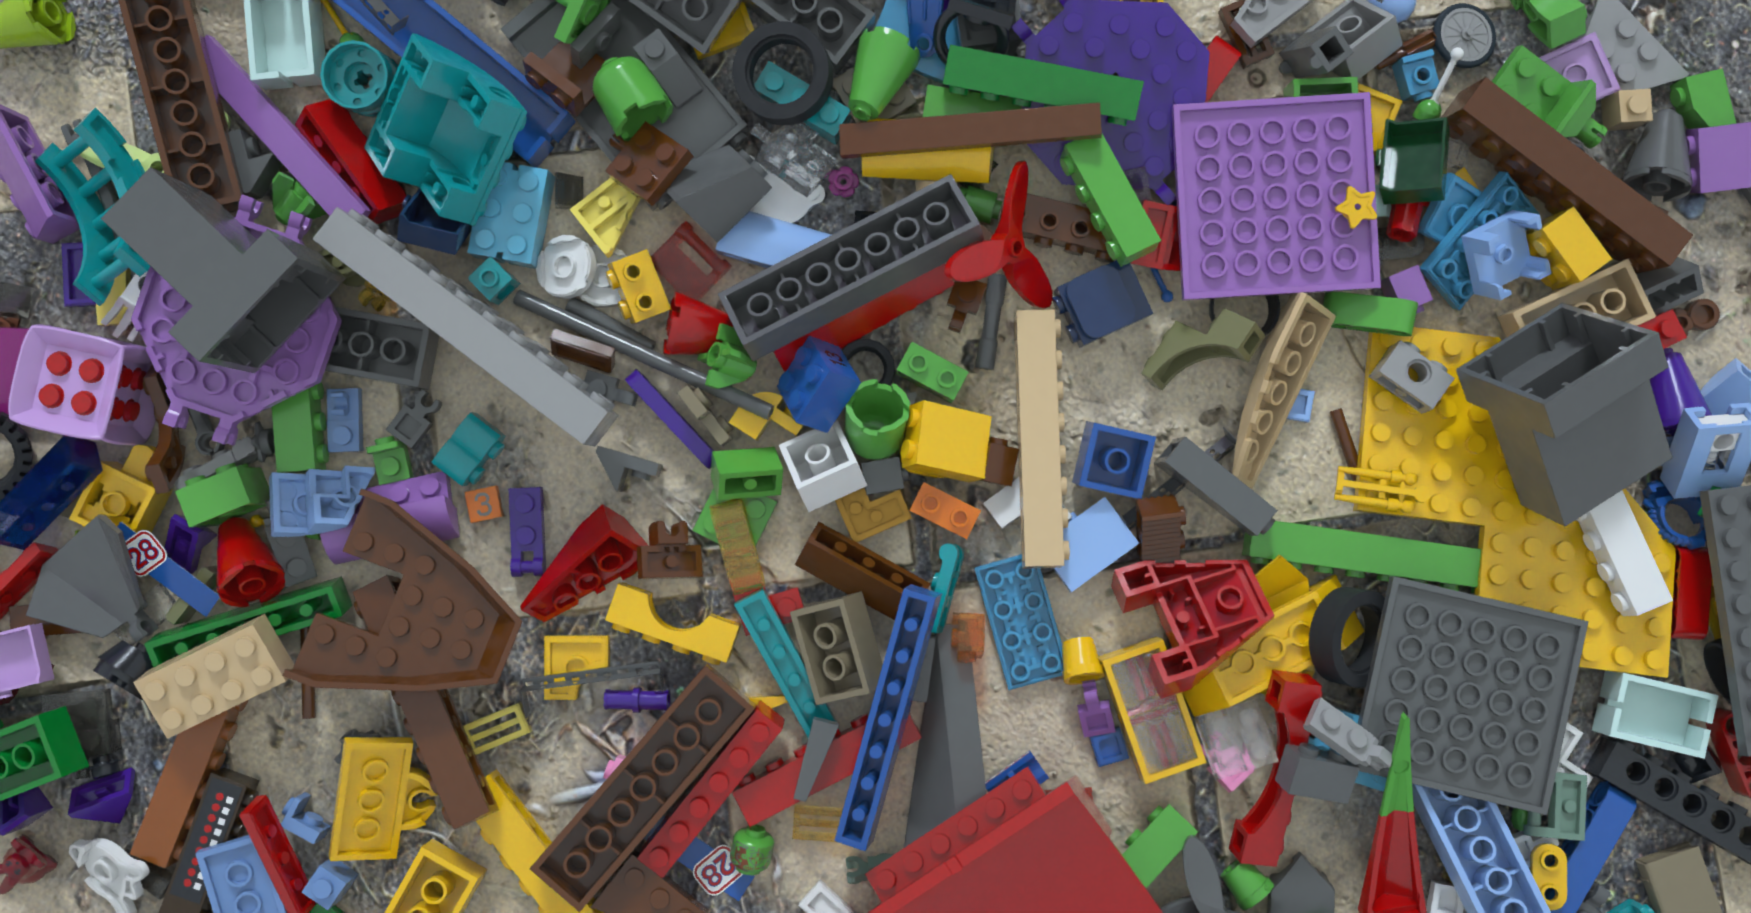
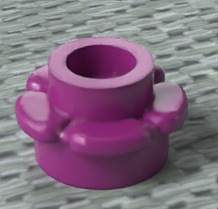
(837, 188)

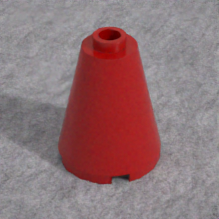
(692, 326)
(245, 565)

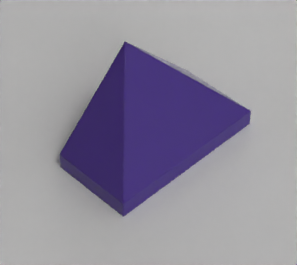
(103, 798)

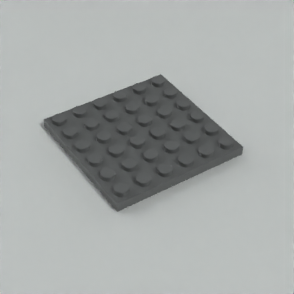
(1481, 691)

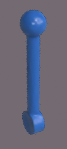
(1166, 296)

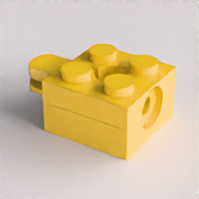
(120, 487)

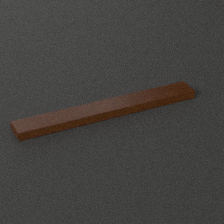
(970, 130)

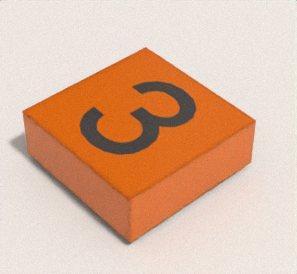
(484, 504)

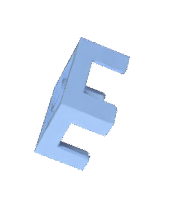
(1501, 253)

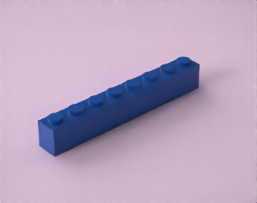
(888, 716)

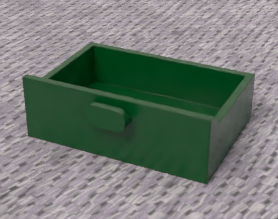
(1414, 161)

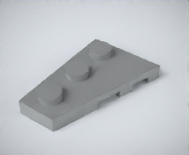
(1262, 17)

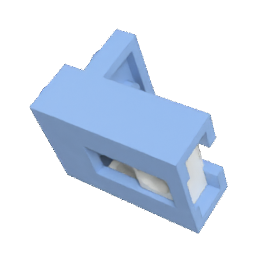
(1708, 451)

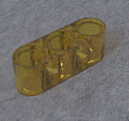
(737, 546)

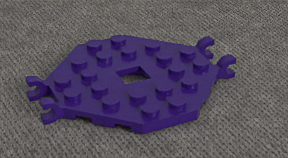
(1139, 44)

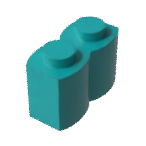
(469, 450)

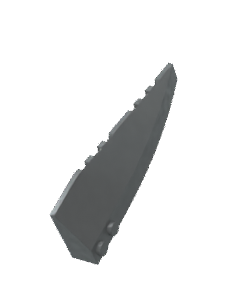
(950, 750)

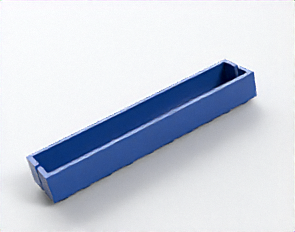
(428, 19)

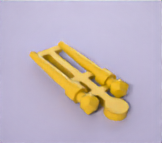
(1420, 494)

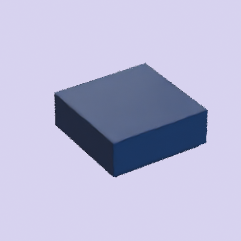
(1109, 748)

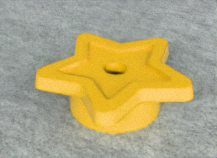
(1348, 209)

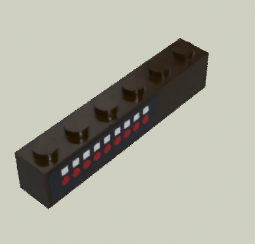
(214, 823)

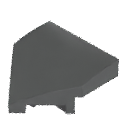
(1301, 889)

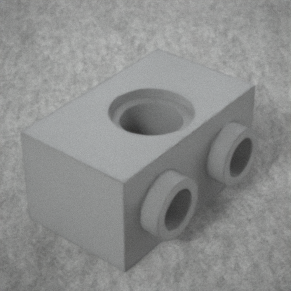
(1393, 375)

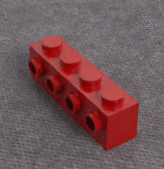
(342, 145)

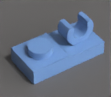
(344, 420)

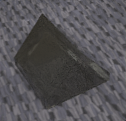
(567, 190)

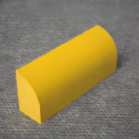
(963, 164)

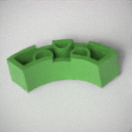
(1554, 20)

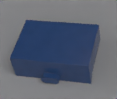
(424, 228)

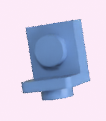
(303, 824)

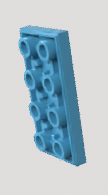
(1447, 264)
(1021, 621)

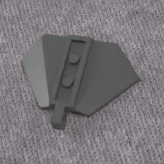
(92, 585)

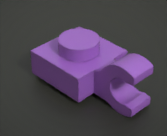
(1095, 715)

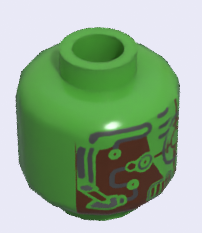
(751, 850)

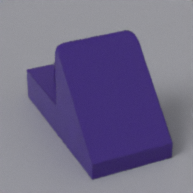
(186, 542)

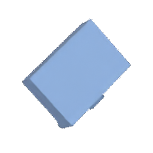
(1095, 542)

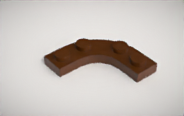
(169, 454)

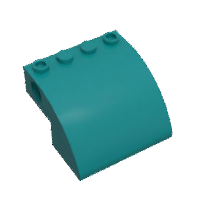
(445, 129)

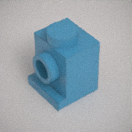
(1406, 76)

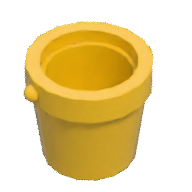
(1081, 661)

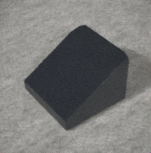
(1698, 767)

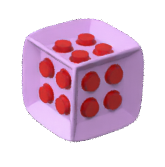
(82, 386)

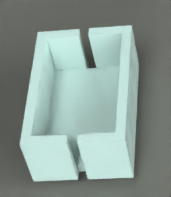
(284, 42)
(1654, 713)

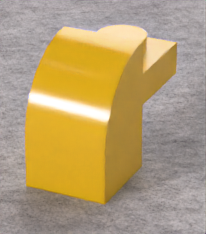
(755, 425)

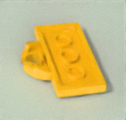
(377, 798)

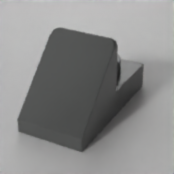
(254, 171)
(618, 464)

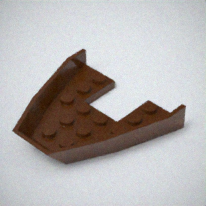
(440, 629)

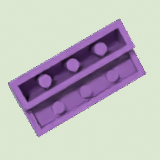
(423, 497)

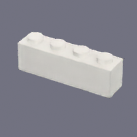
(1623, 557)

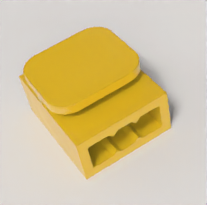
(945, 442)

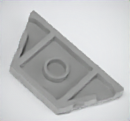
(1631, 49)

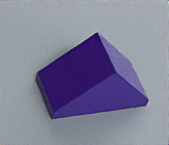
(22, 810)

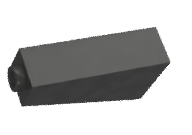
(1216, 486)

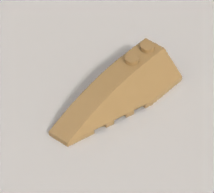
(1278, 380)

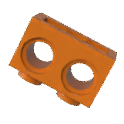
(944, 510)

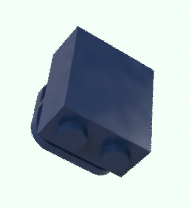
(1101, 302)

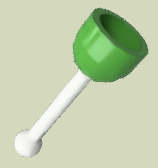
(1430, 107)

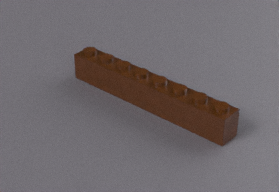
(435, 726)

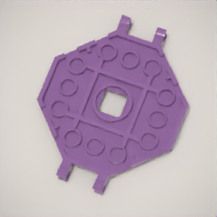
(222, 390)

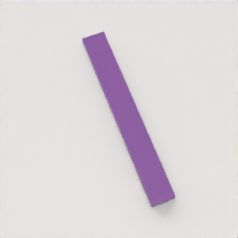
(280, 134)

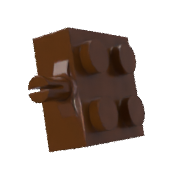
(647, 162)

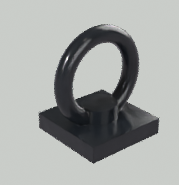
(981, 12)

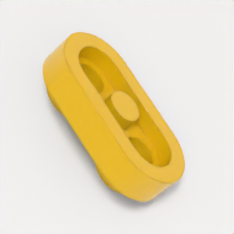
(1550, 876)

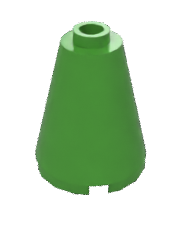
(880, 70)

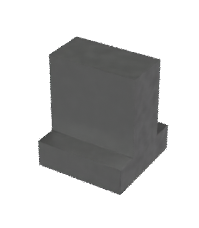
(241, 288)
(1572, 408)

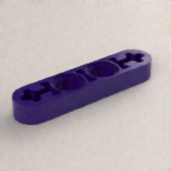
(670, 417)

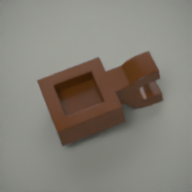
(965, 299)

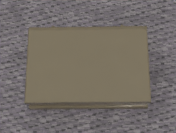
(1678, 881)

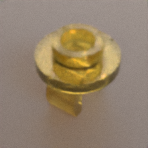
(370, 293)

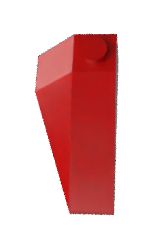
(592, 557)

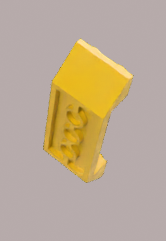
(1277, 646)

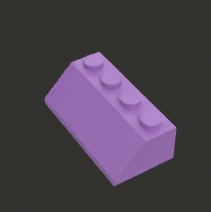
(32, 189)

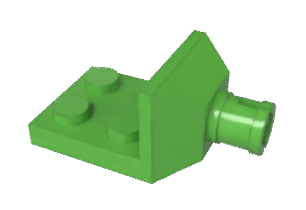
(1551, 96)

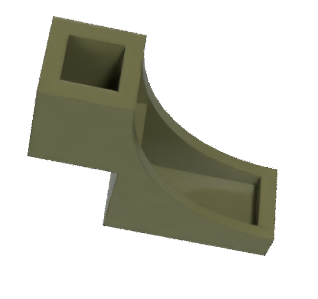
(1183, 346)

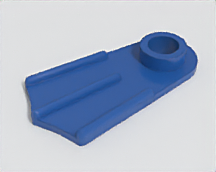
(921, 22)

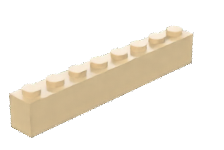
(1039, 439)

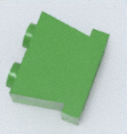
(931, 372)

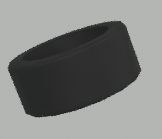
(877, 348)

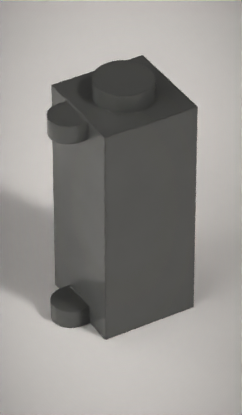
(1315, 53)

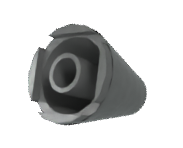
(1661, 159)

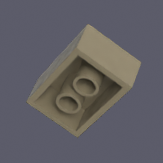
(838, 648)

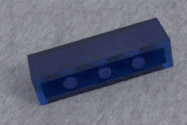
(47, 490)

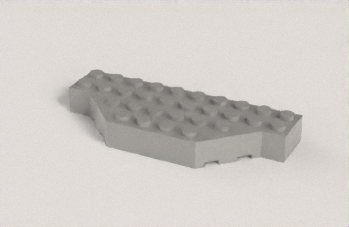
(468, 325)

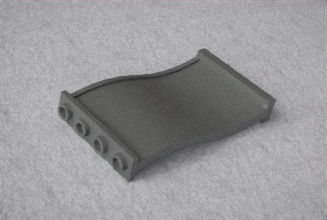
(699, 125)

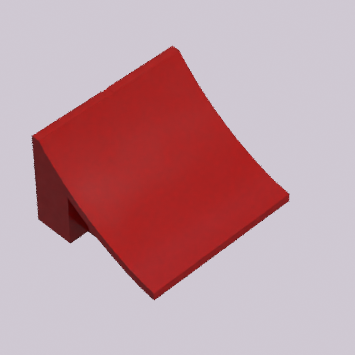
(1015, 856)

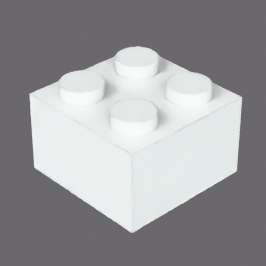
(822, 466)

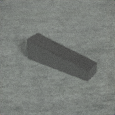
(818, 744)

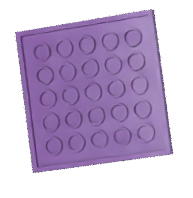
(1263, 196)

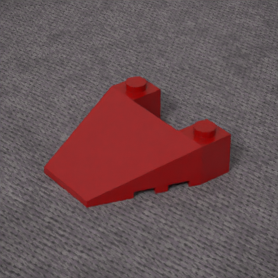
(1204, 612)

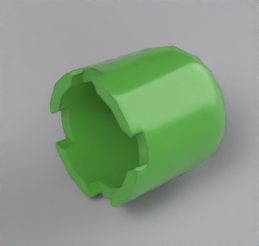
(630, 95)
(876, 419)

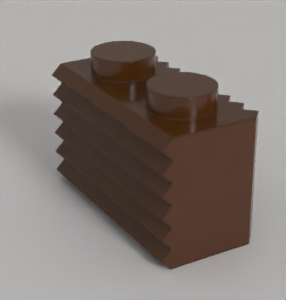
(1159, 528)

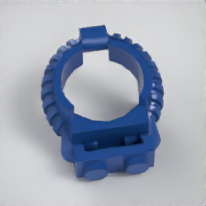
(1655, 500)

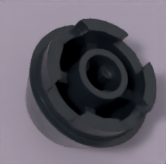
(124, 665)

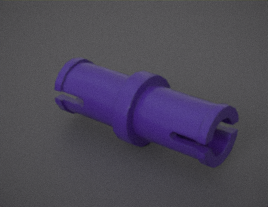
(636, 699)

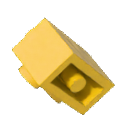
(637, 286)

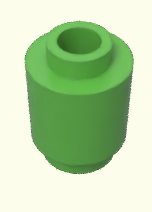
(983, 203)

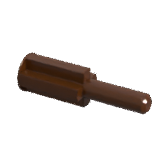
(1412, 46)

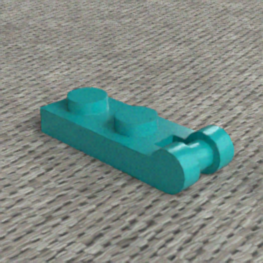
(946, 580)

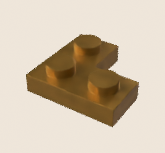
(870, 518)

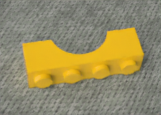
(634, 610)

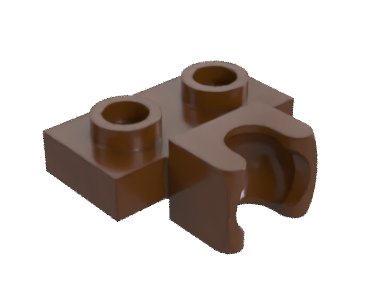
(668, 554)

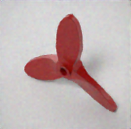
(1006, 249)

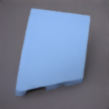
(315, 500)

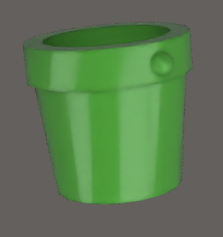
(1246, 884)

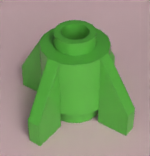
(291, 196)
(728, 360)

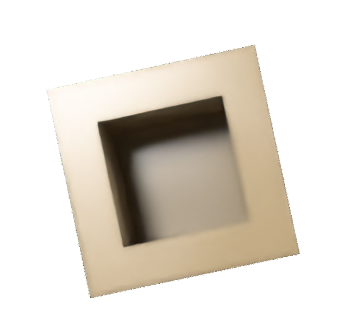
(1627, 109)

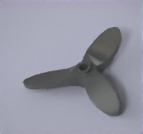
(1202, 877)

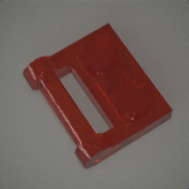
(681, 270)

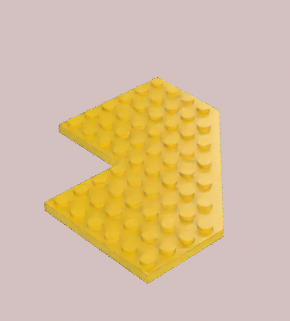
(1522, 552)

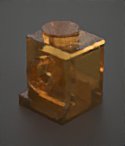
(968, 636)

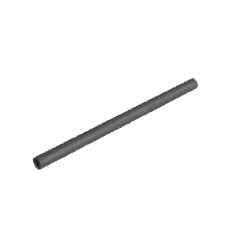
(641, 353)

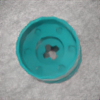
(346, 73)

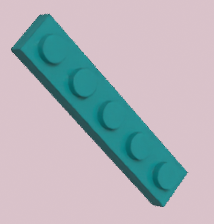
(781, 657)

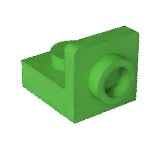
(390, 460)

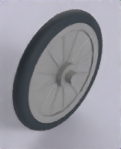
(1466, 28)

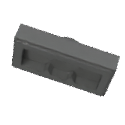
(596, 35)

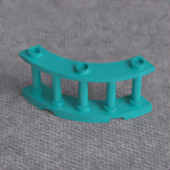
(99, 247)

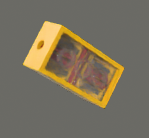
(1155, 728)

